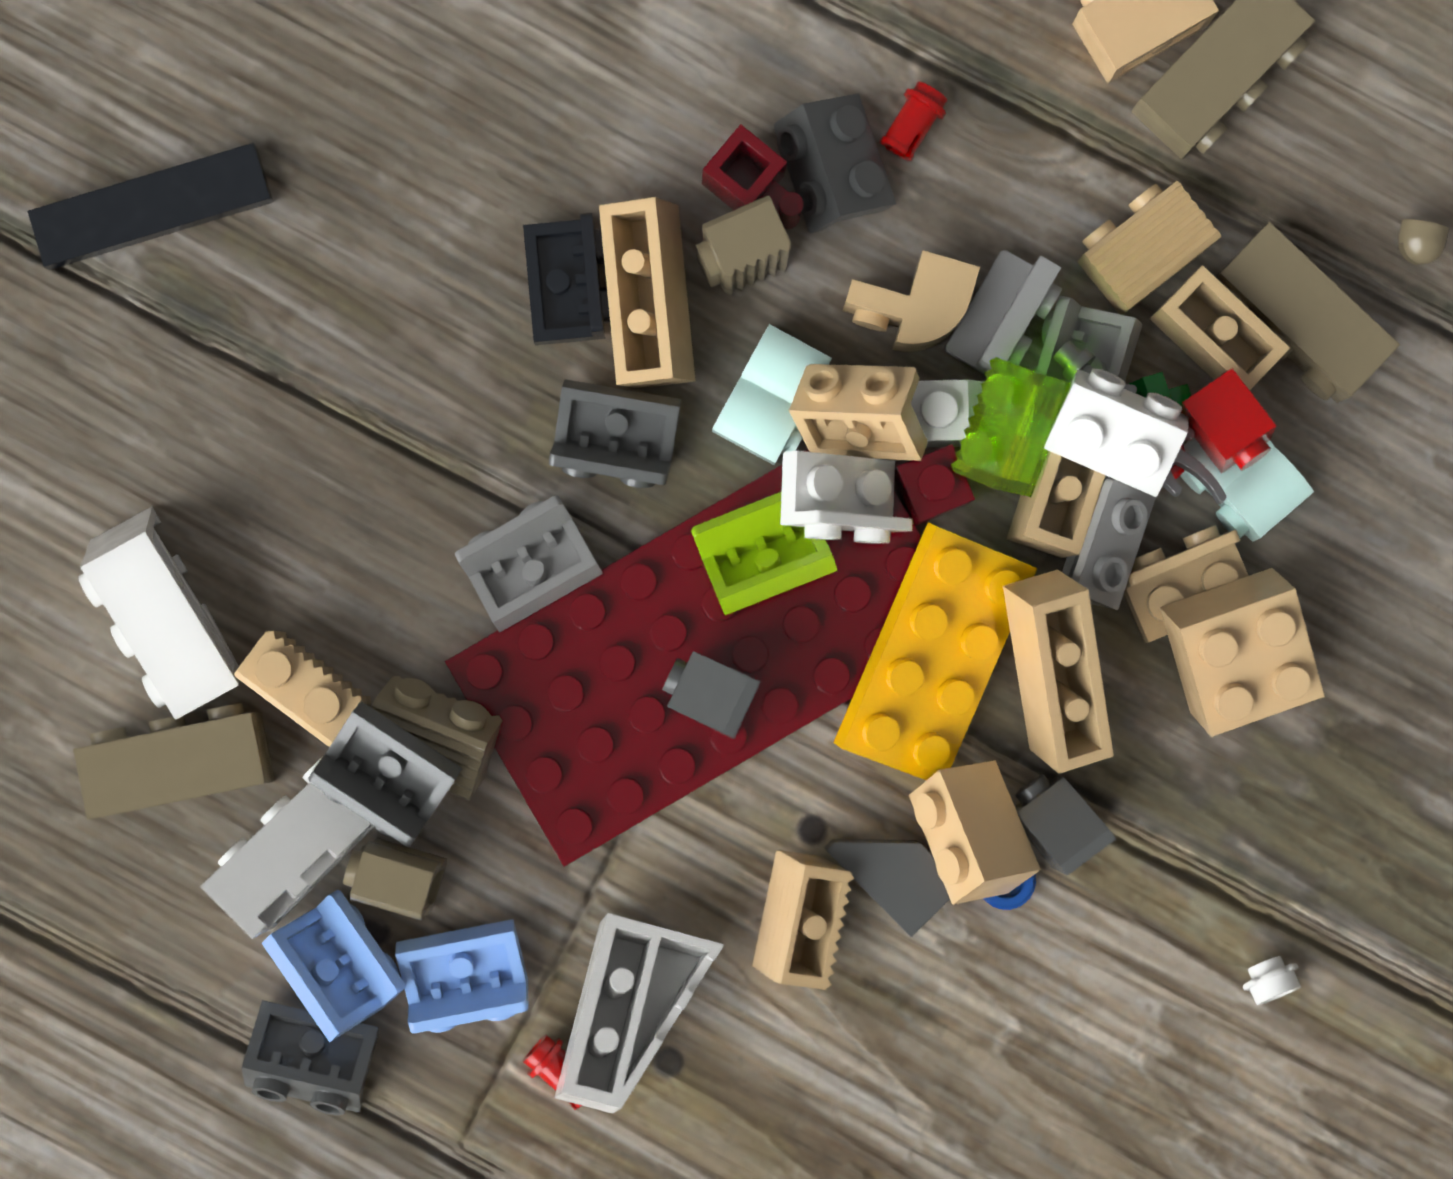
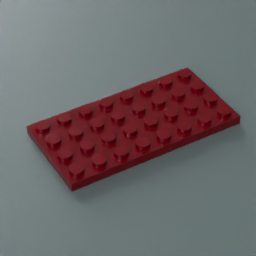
(588, 672)

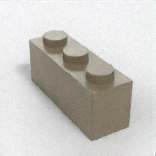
(1222, 72)
(1320, 323)
(173, 761)

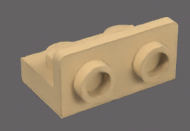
(859, 411)
(1159, 581)

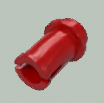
(914, 120)
(547, 1061)

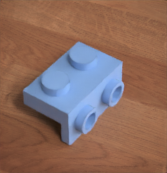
(335, 965)
(463, 976)

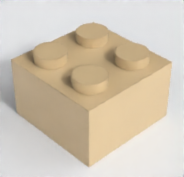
(1242, 651)

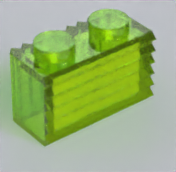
(1010, 427)

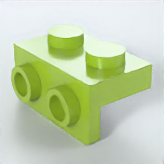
(756, 556)

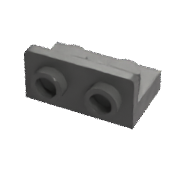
(297, 1061)

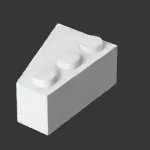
(157, 615)
(285, 858)
(627, 1006)

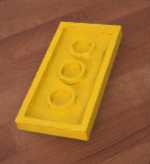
(932, 655)

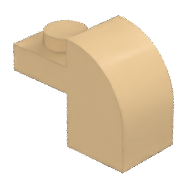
(930, 310)

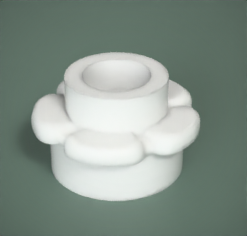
(1272, 980)

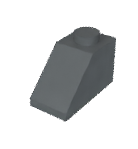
(710, 693)
(1061, 823)
(896, 875)

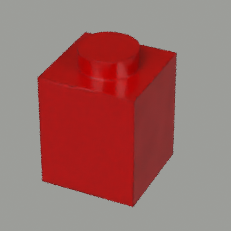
(1229, 422)

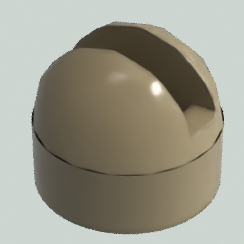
(1421, 241)

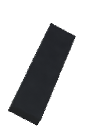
(150, 206)

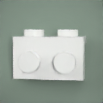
(1118, 430)

